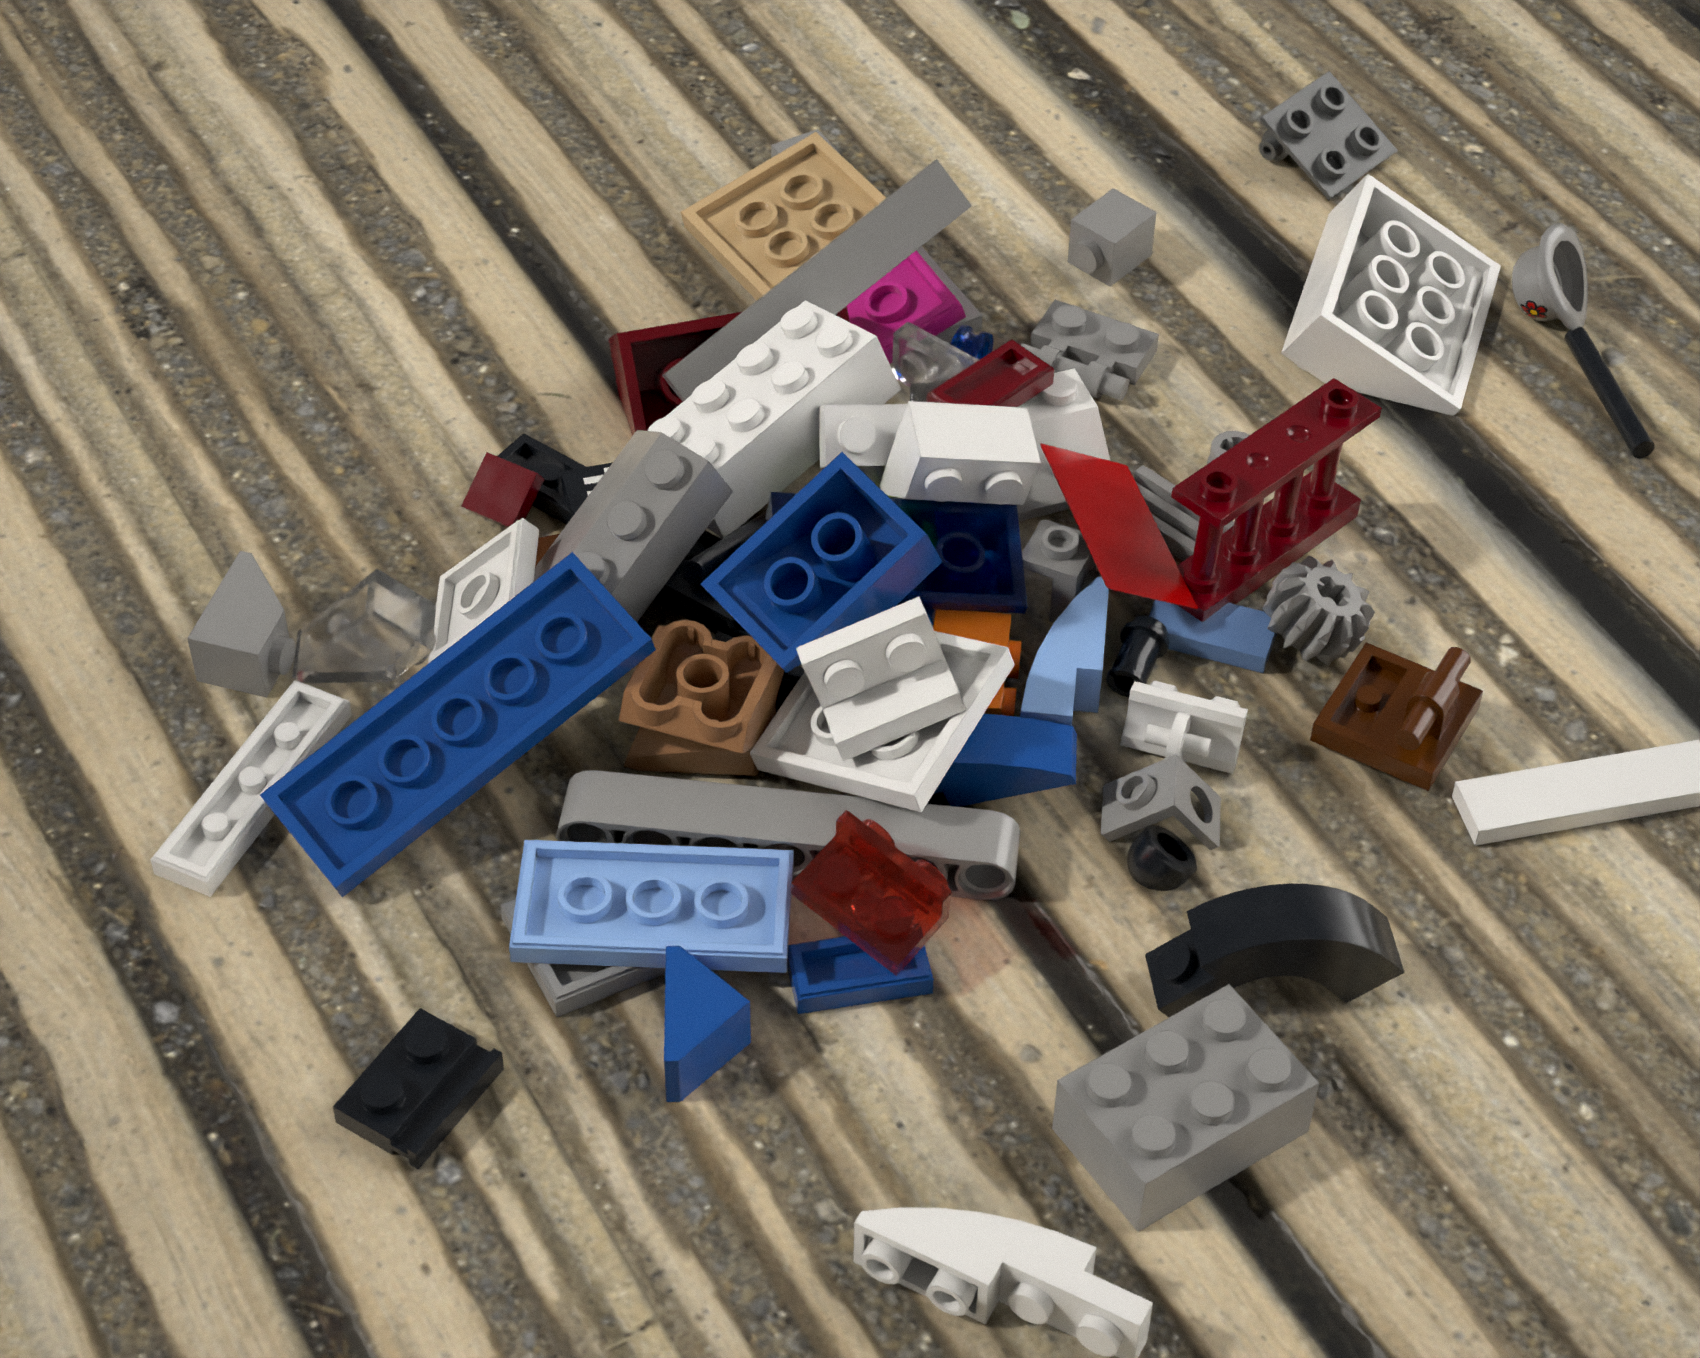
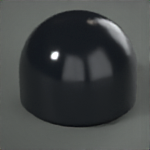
(1153, 866)

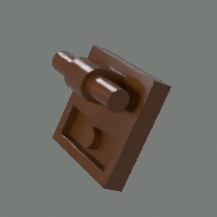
(1399, 713)

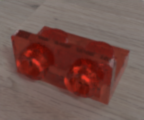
(874, 892)

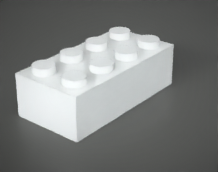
(763, 408)

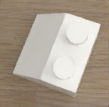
(962, 454)

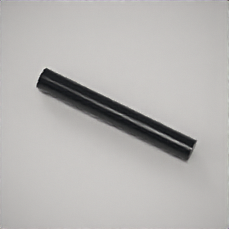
(1609, 393)
(706, 562)

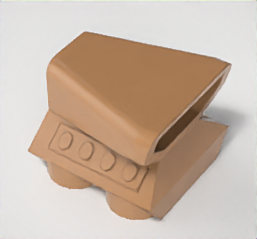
(699, 702)

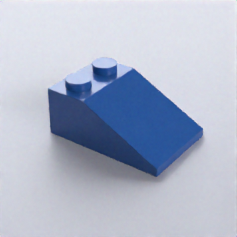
(822, 563)

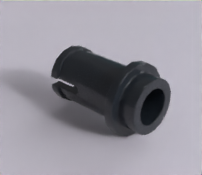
(1142, 644)

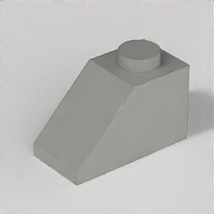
(242, 633)

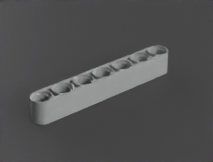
(967, 845)

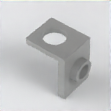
(1156, 795)

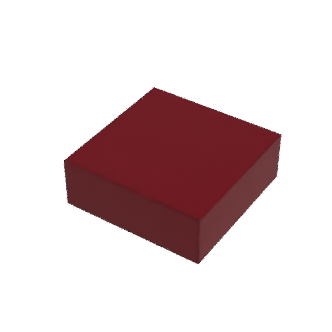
(502, 491)

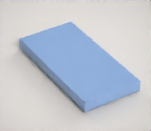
(635, 899)

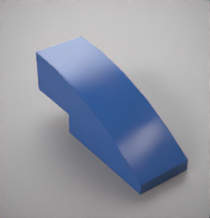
(1010, 759)

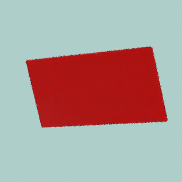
(1118, 527)

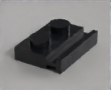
(418, 1088)

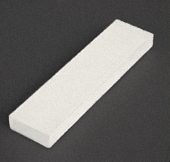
(1580, 793)
(231, 809)

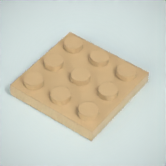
(781, 213)

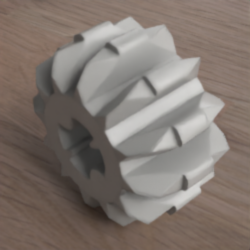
(1318, 610)

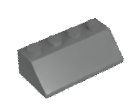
(641, 519)

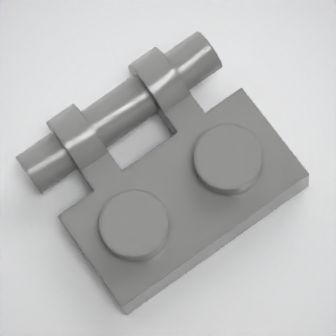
(1100, 348)

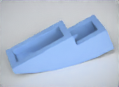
(1070, 660)

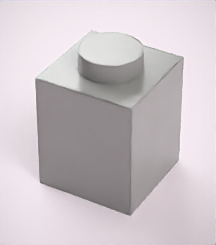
(1111, 237)

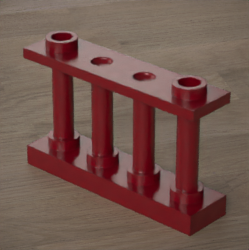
(1292, 523)

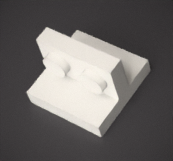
(881, 678)

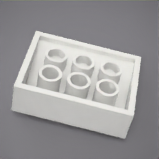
(1392, 303)

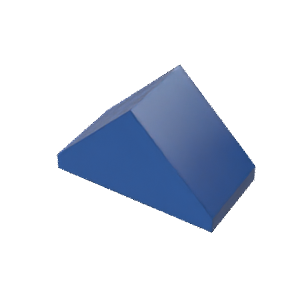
(703, 1023)

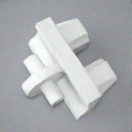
(1184, 726)

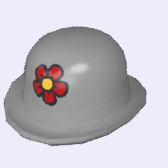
(1553, 279)

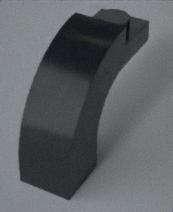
(1275, 933)

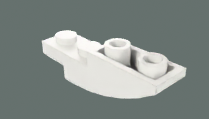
(982, 1259)

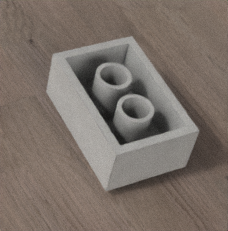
(1184, 1106)

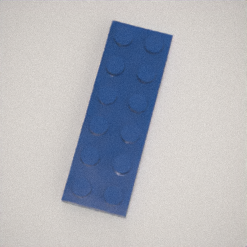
(457, 723)

